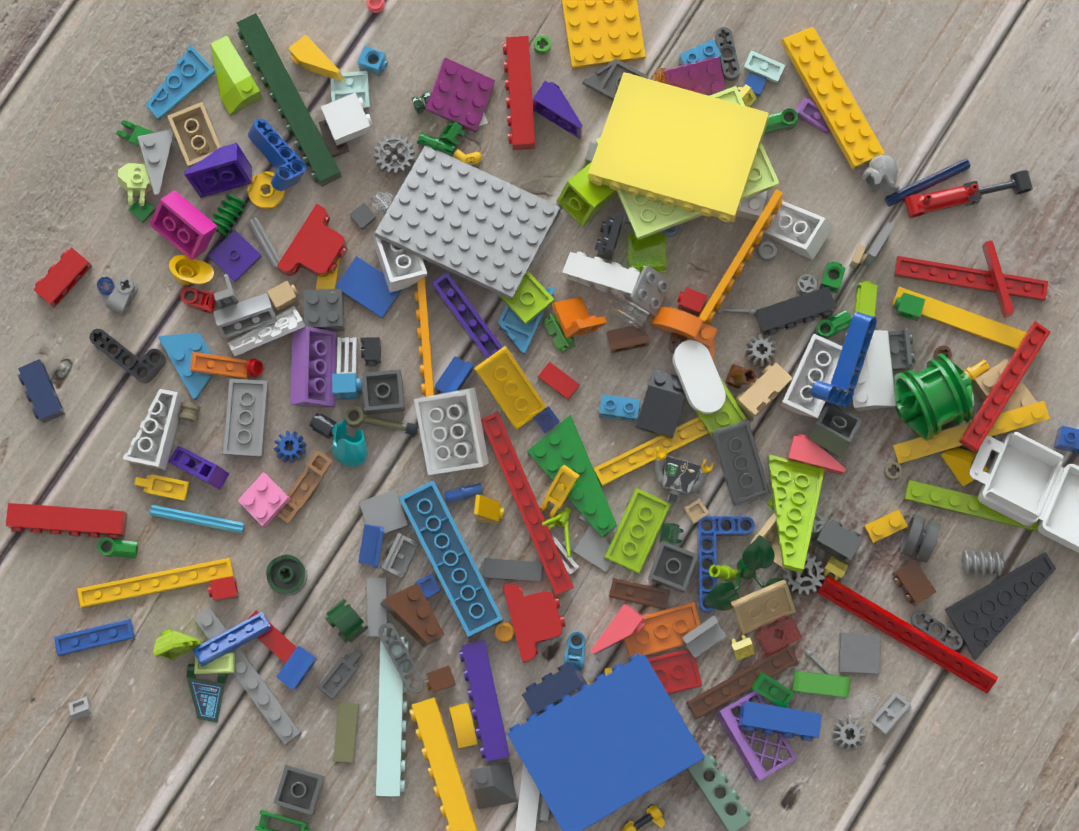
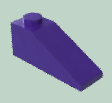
(199, 467)

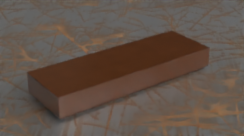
(639, 593)

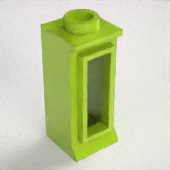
(866, 298)

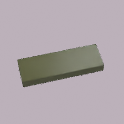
(346, 732)

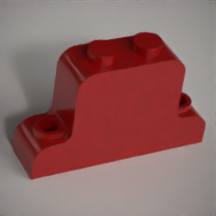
(314, 247)
(533, 619)

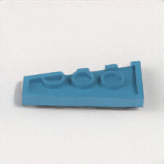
(180, 83)

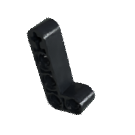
(123, 354)

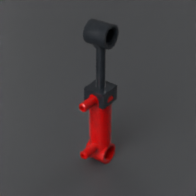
(964, 195)

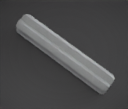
(264, 242)

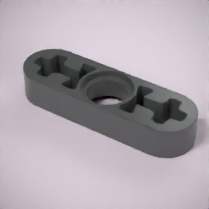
(729, 40)
(927, 617)

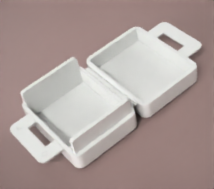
(1030, 485)

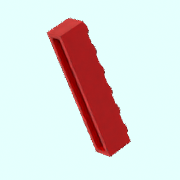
(520, 92)
(66, 519)

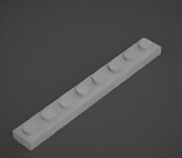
(252, 682)

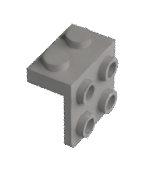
(650, 290)

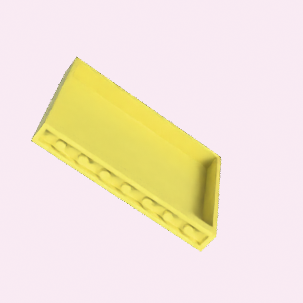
(678, 147)

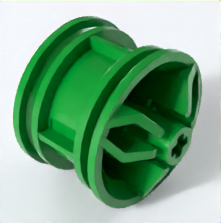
(934, 397)

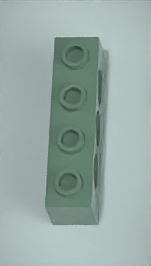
(732, 822)

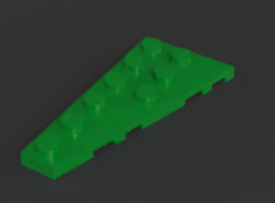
(565, 447)

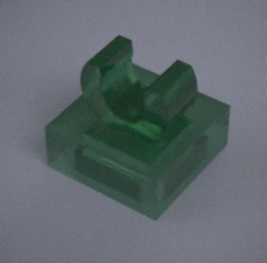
(670, 533)

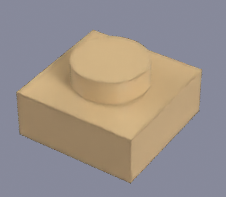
(858, 257)

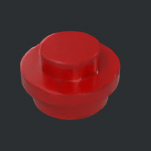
(254, 367)

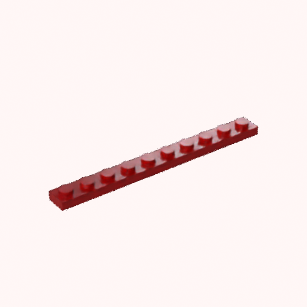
(527, 503)
(907, 634)

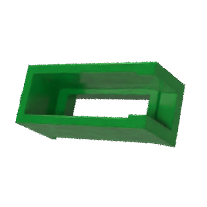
(264, 820)

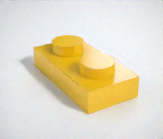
(885, 526)

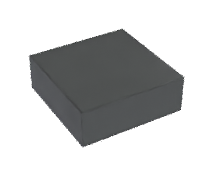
(362, 216)

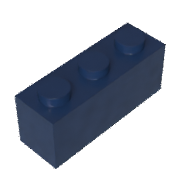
(40, 391)
(553, 687)

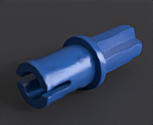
(463, 493)

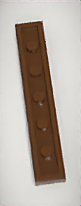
(741, 682)

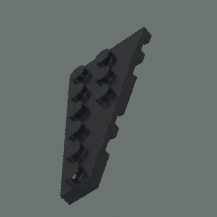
(991, 608)

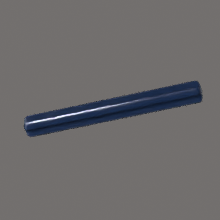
(927, 182)

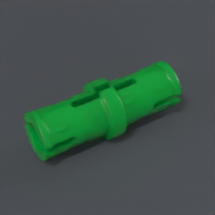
(436, 144)

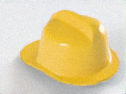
(190, 271)

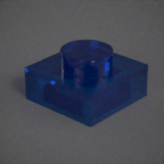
(546, 419)

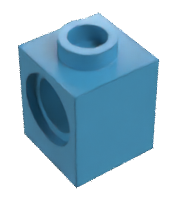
(368, 54)

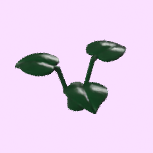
(755, 556)

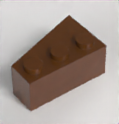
(414, 614)

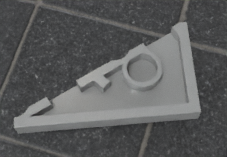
(155, 153)

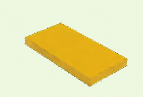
(510, 387)

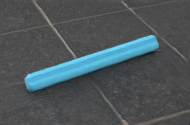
(197, 519)

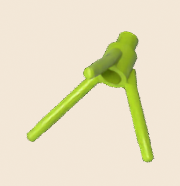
(561, 520)

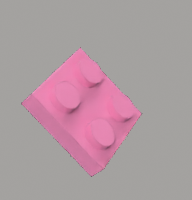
(264, 499)

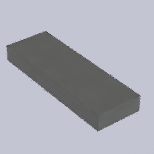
(512, 570)

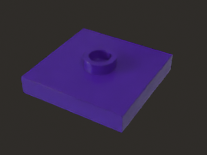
(234, 256)

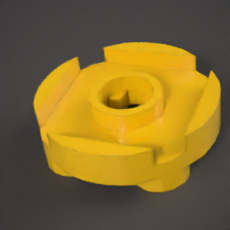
(257, 196)

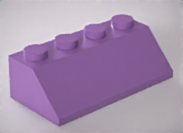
(313, 367)

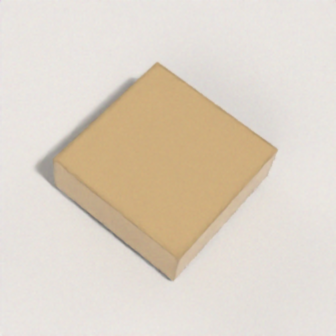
(696, 511)

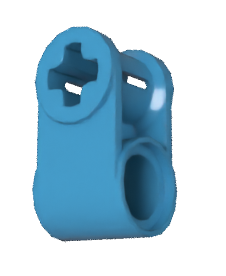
(575, 652)

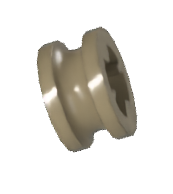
(888, 475)

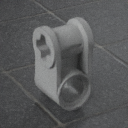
(121, 298)

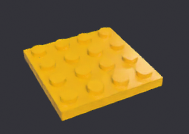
(603, 31)

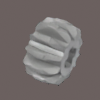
(766, 347)
(855, 733)

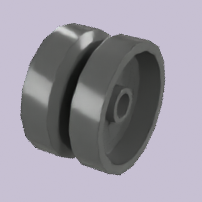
(920, 538)

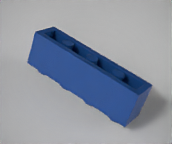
(779, 720)

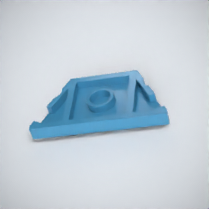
(516, 330)
(180, 350)

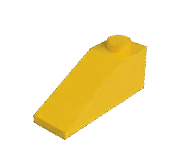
(311, 58)
(487, 510)

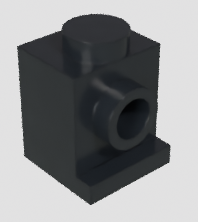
(371, 351)

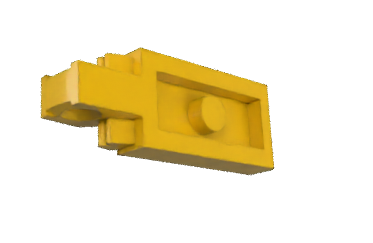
(164, 487)

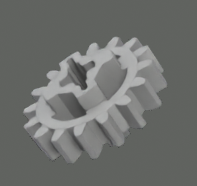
(811, 579)

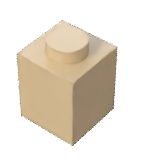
(283, 295)

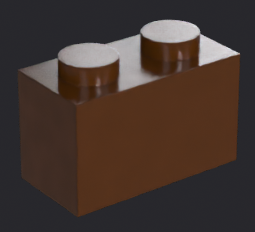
(913, 583)

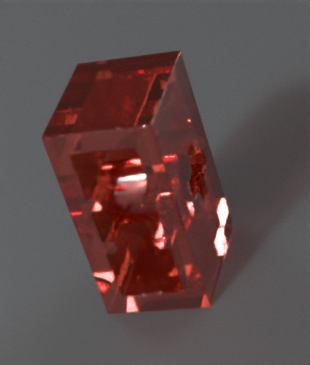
(786, 626)

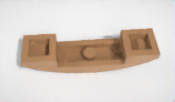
(305, 485)

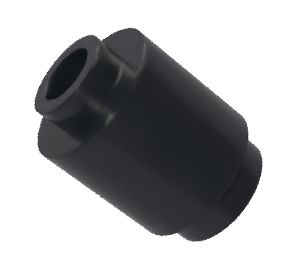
(322, 425)

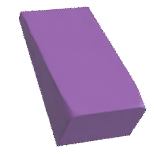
(809, 113)

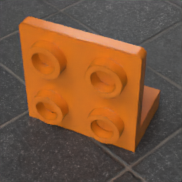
(575, 318)

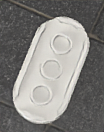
(699, 377)

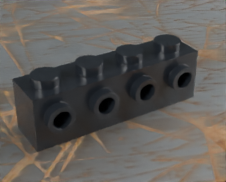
(795, 310)

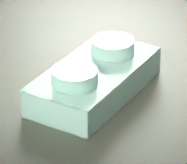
(764, 66)

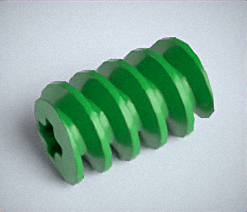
(227, 213)

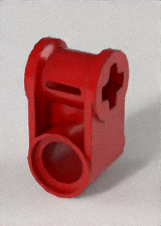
(203, 299)

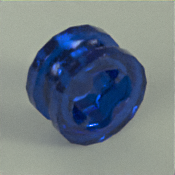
(102, 290)

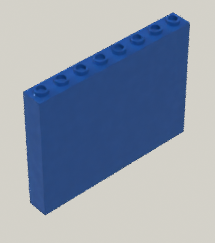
(605, 745)

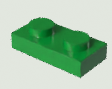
(772, 690)

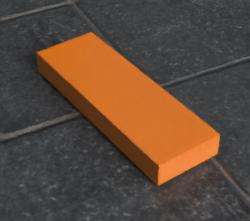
(218, 365)

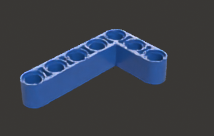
(849, 362)
(710, 555)

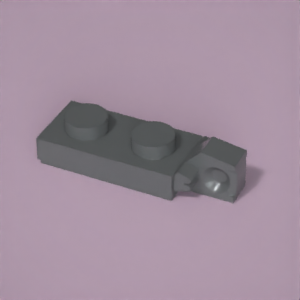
(340, 674)

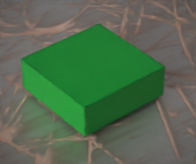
(142, 212)

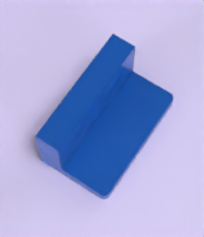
(454, 376)
(371, 545)
(296, 668)

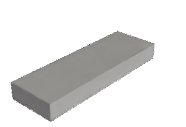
(375, 612)

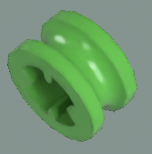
(538, 41)

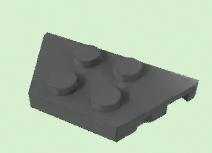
(608, 78)

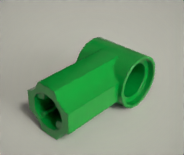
(777, 122)
(834, 324)
(120, 548)

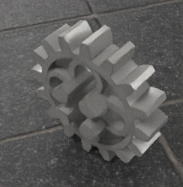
(393, 143)

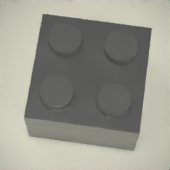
(324, 309)
(383, 392)
(835, 429)
(838, 541)
(673, 567)
(299, 790)

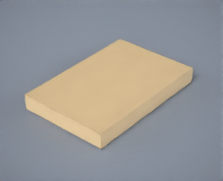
(763, 607)

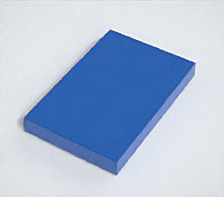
(367, 287)

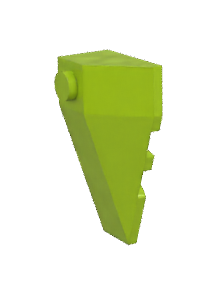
(234, 80)
(174, 644)

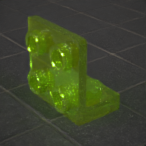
(647, 252)

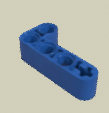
(287, 163)

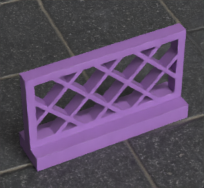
(744, 747)

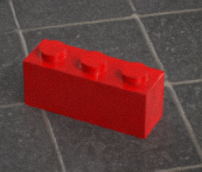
(62, 277)

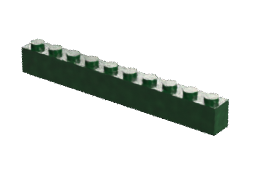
(288, 99)

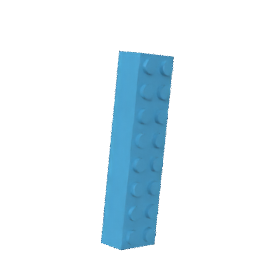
(451, 559)

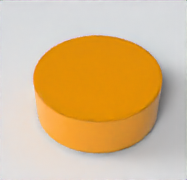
(504, 632)

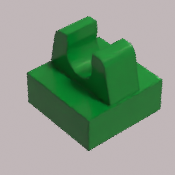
(450, 132)

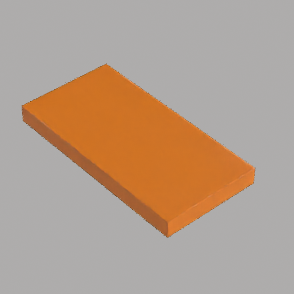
(663, 630)

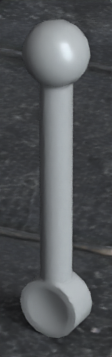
(752, 311)
(808, 653)

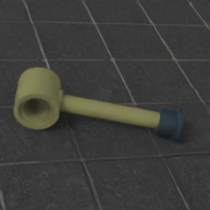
(409, 428)

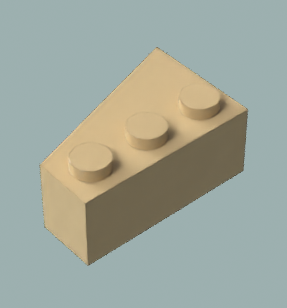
(763, 391)

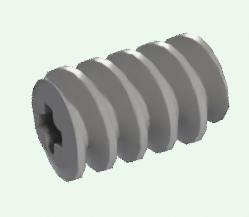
(983, 562)

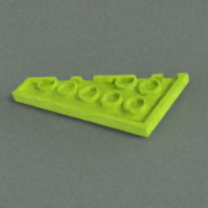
(795, 500)

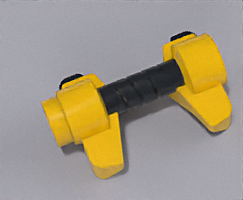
(653, 814)

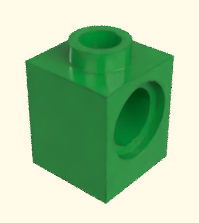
(834, 285)
(909, 306)

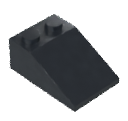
(661, 404)

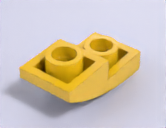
(463, 725)

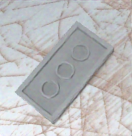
(245, 418)

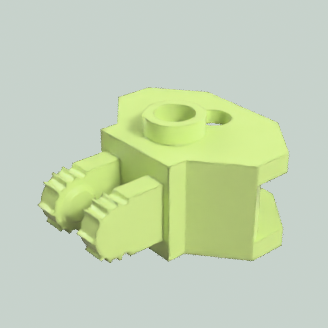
(134, 182)

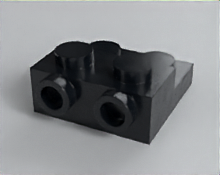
(608, 242)

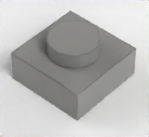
(80, 708)

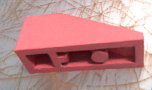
(810, 453)
(623, 626)

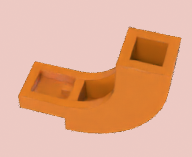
(683, 323)

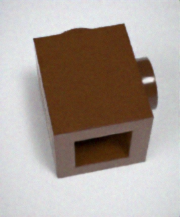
(440, 679)

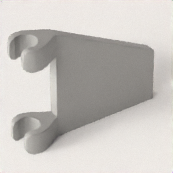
(591, 547)

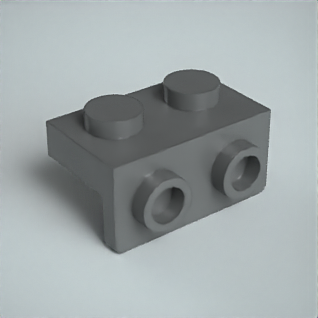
(900, 349)

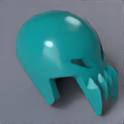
(350, 450)

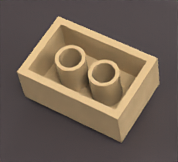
(194, 133)
(985, 382)

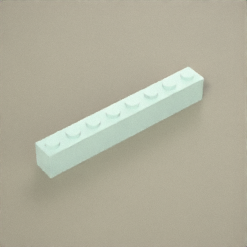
(391, 723)

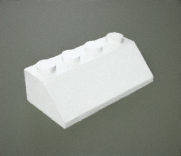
(816, 365)
(876, 380)

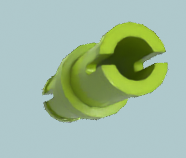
(723, 572)

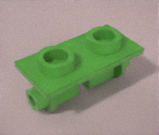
(553, 326)

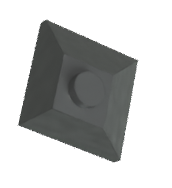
(493, 785)

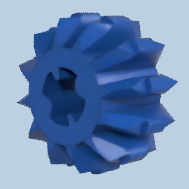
(298, 444)

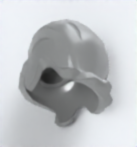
(881, 173)

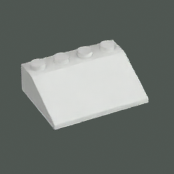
(451, 431)

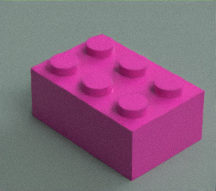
(183, 225)

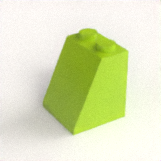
(583, 198)

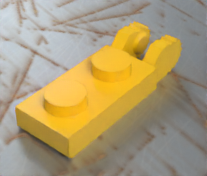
(560, 490)

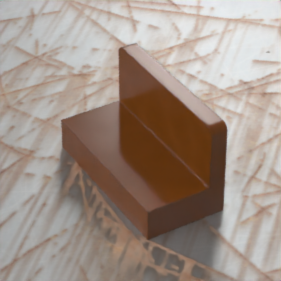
(627, 339)

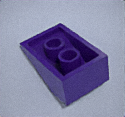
(554, 106)
(220, 171)

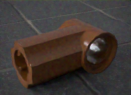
(740, 376)

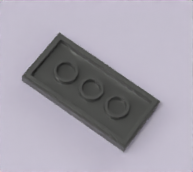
(740, 462)

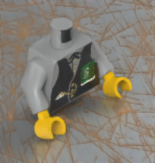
(679, 475)

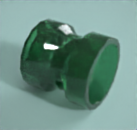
(418, 102)

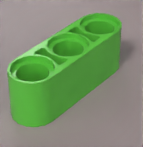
(821, 683)

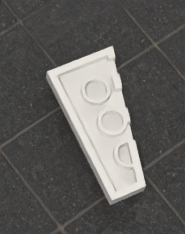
(286, 323)

